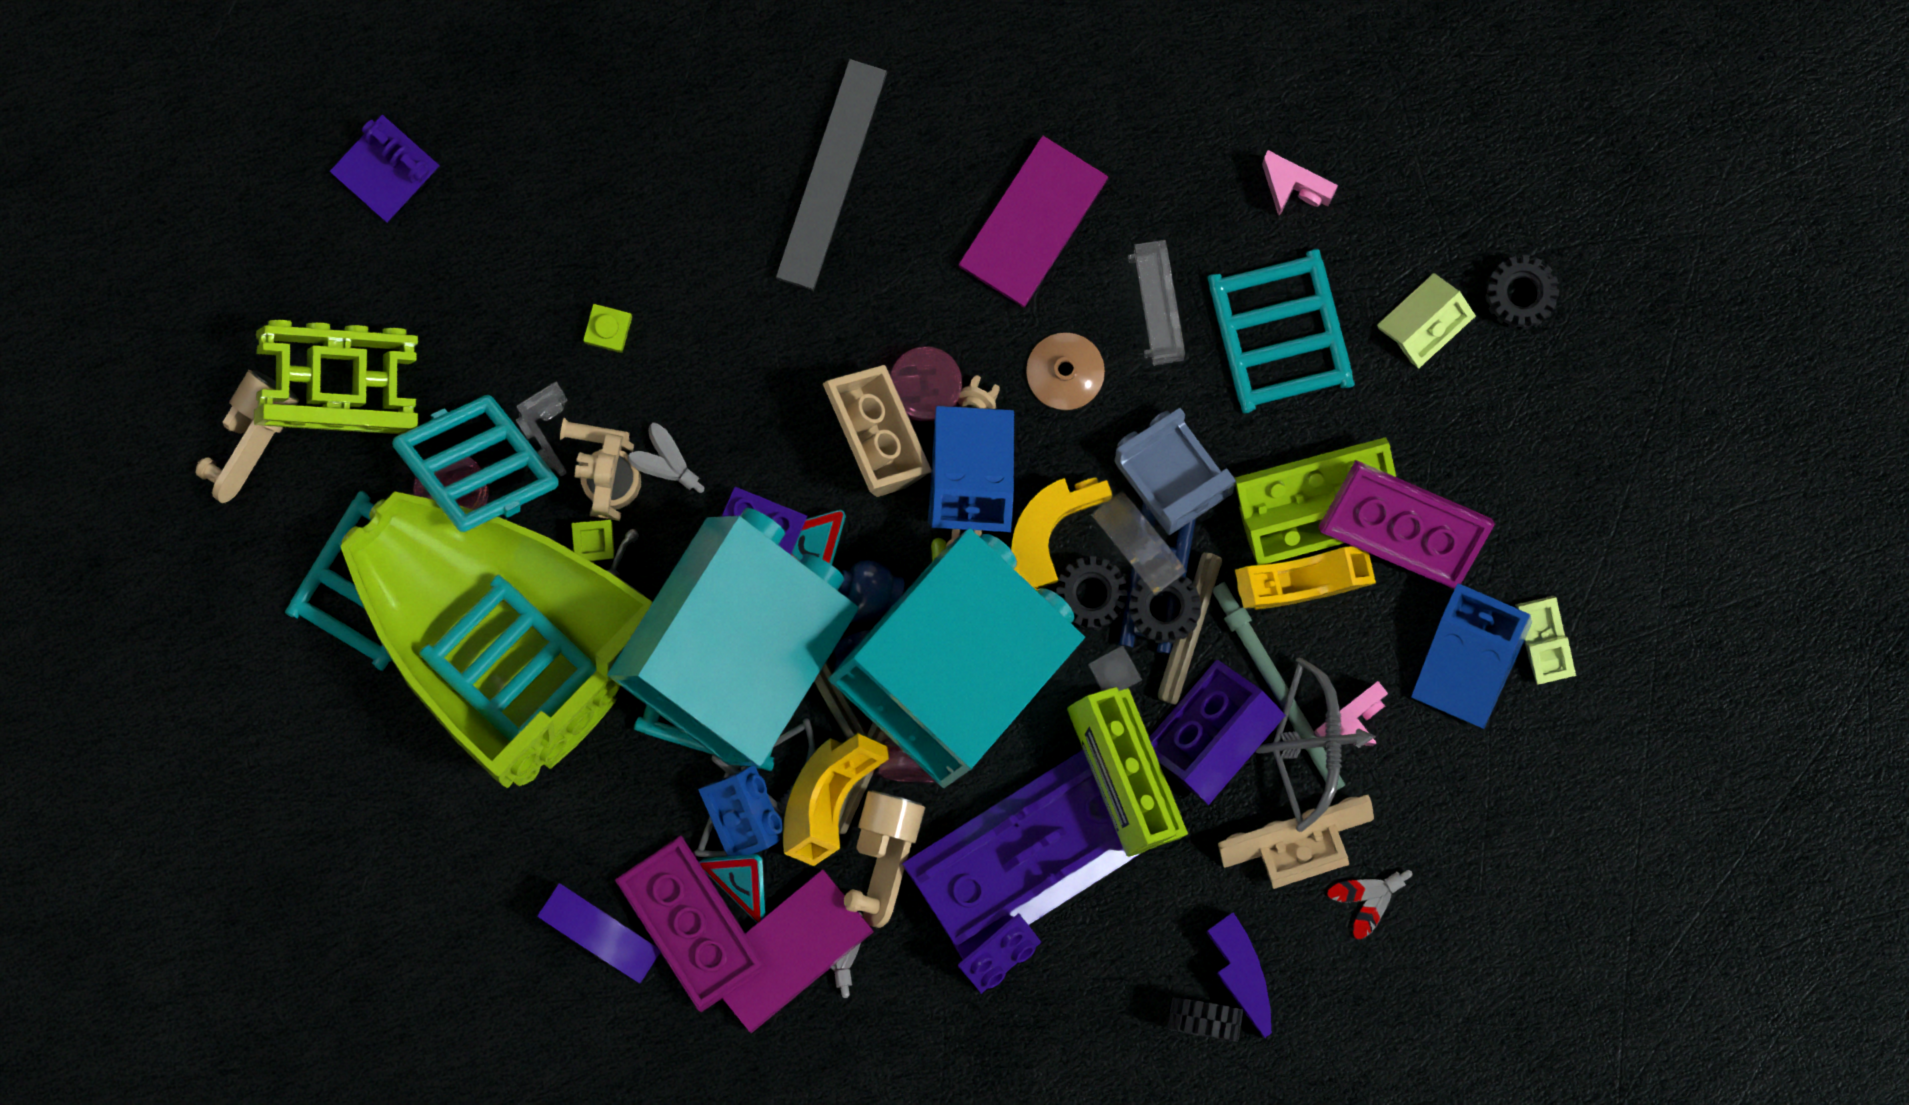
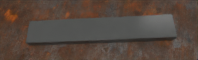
(831, 175)

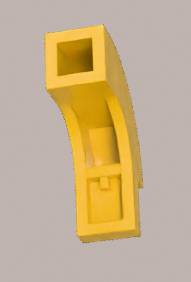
(1039, 520)
(1304, 578)
(819, 792)

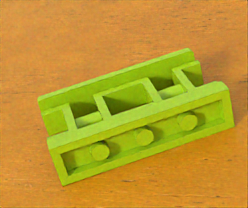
(335, 408)

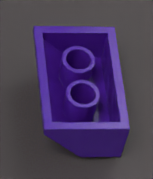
(1214, 731)

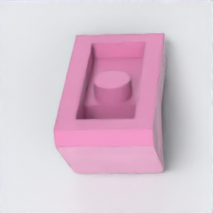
(1285, 176)
(1366, 705)

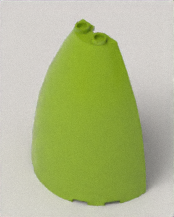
(425, 575)

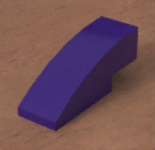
(599, 933)
(1243, 974)

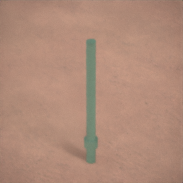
(1238, 621)

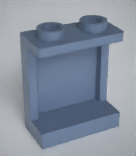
(1172, 471)

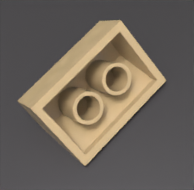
(878, 430)

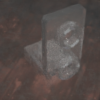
(545, 405)

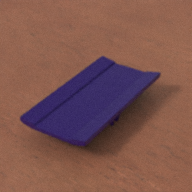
(1020, 856)

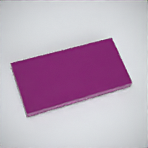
(1033, 221)
(1406, 525)
(691, 924)
(797, 947)

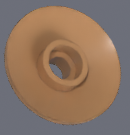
(1059, 390)

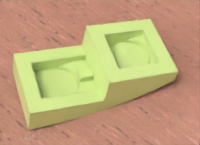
(1546, 641)

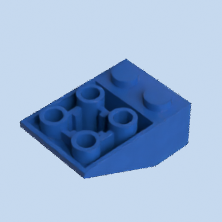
(972, 469)
(1471, 655)

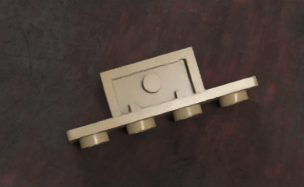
(1295, 854)

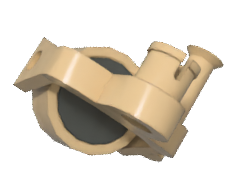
(605, 474)

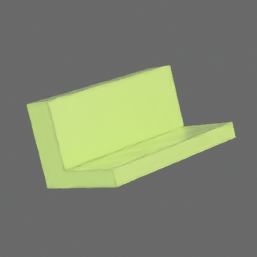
(1427, 319)

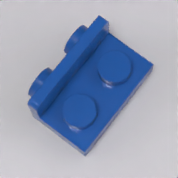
(742, 813)

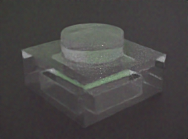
(1115, 670)

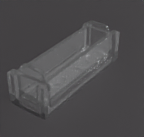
(1158, 302)

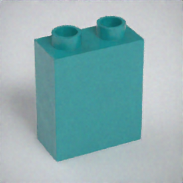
(735, 637)
(958, 656)

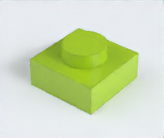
(607, 328)
(594, 540)

